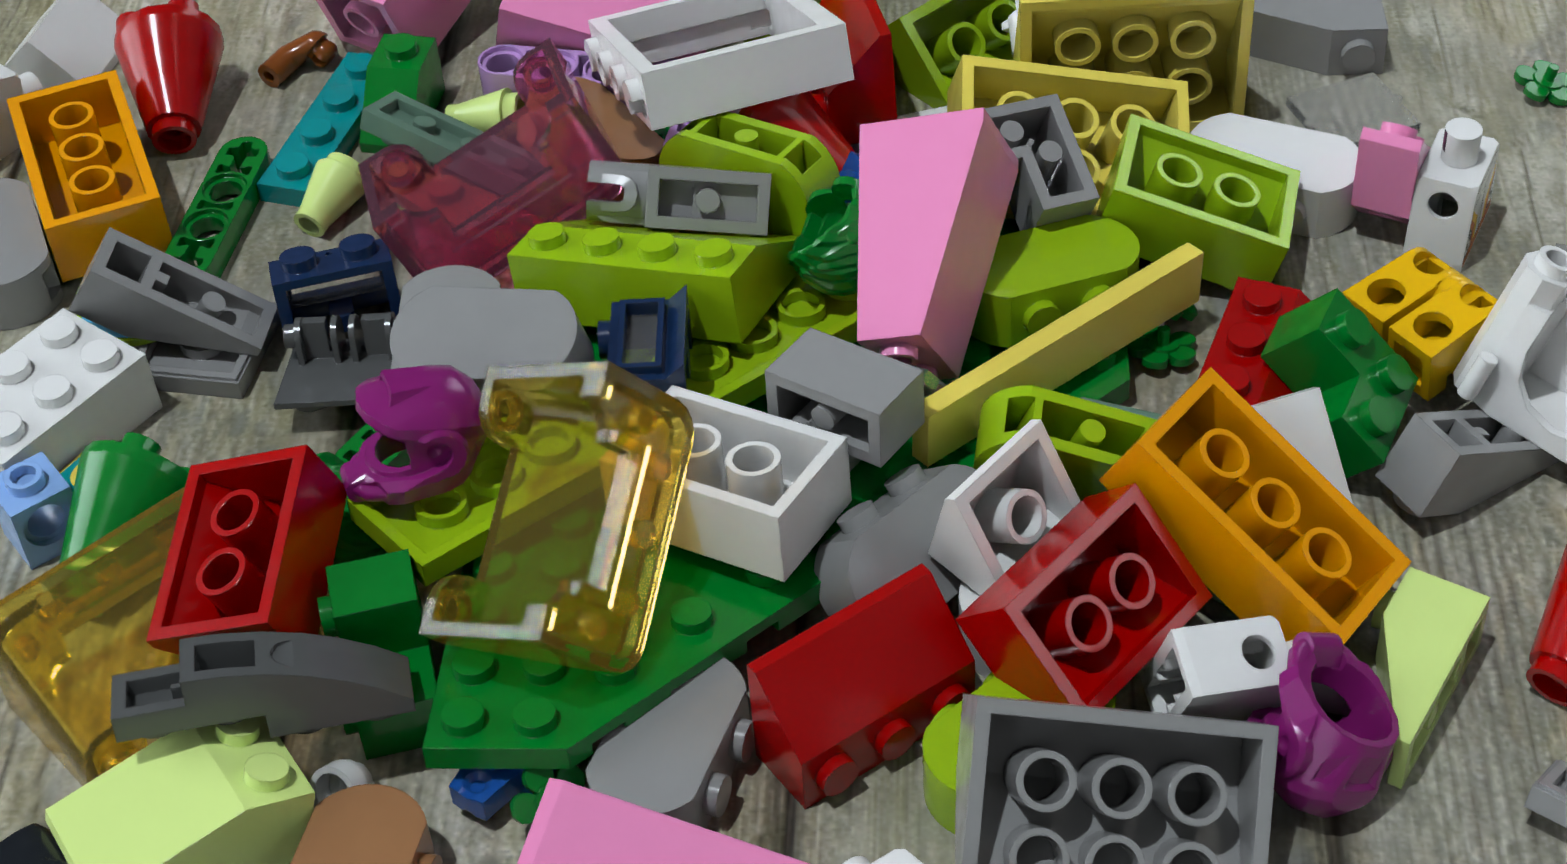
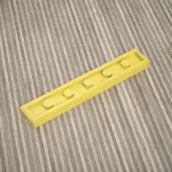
(1062, 348)

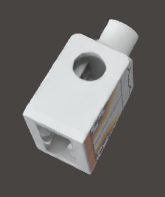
(1458, 170)

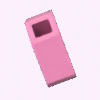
(1388, 171)

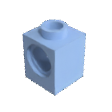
(34, 508)

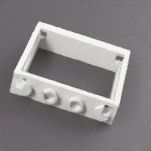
(801, 55)

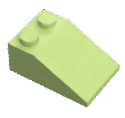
(191, 801)

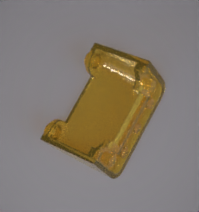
(575, 518)
(80, 628)

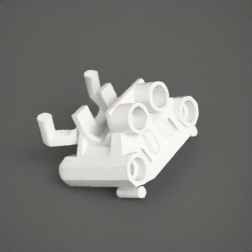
(1520, 354)

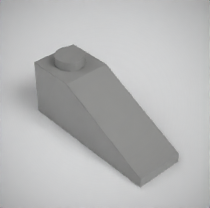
(1321, 35)
(168, 300)
(1457, 461)

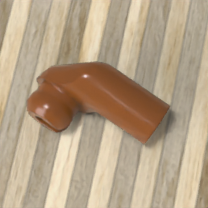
(294, 54)

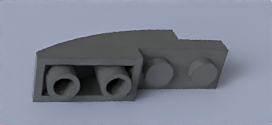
(287, 676)

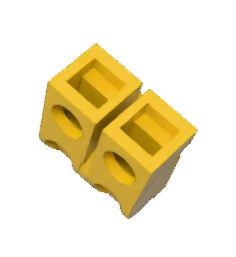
(1423, 314)

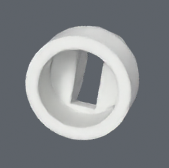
(338, 776)

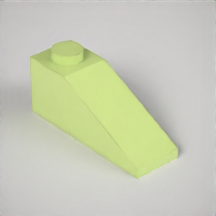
(1421, 654)

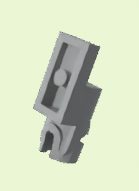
(683, 197)

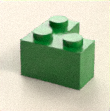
(1357, 372)
(381, 606)

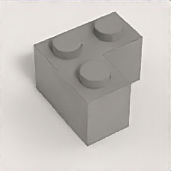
(1051, 168)
(847, 393)

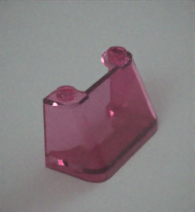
(499, 183)

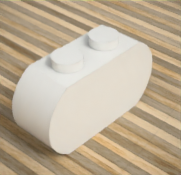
(1323, 158)

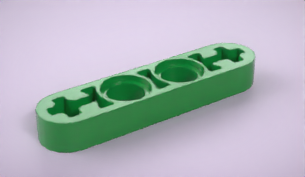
(228, 216)

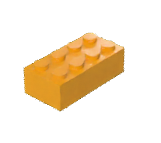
(87, 169)
(1258, 515)

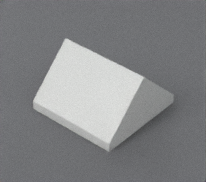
(68, 43)
(1003, 509)

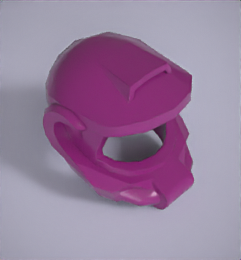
(430, 415)
(1323, 763)

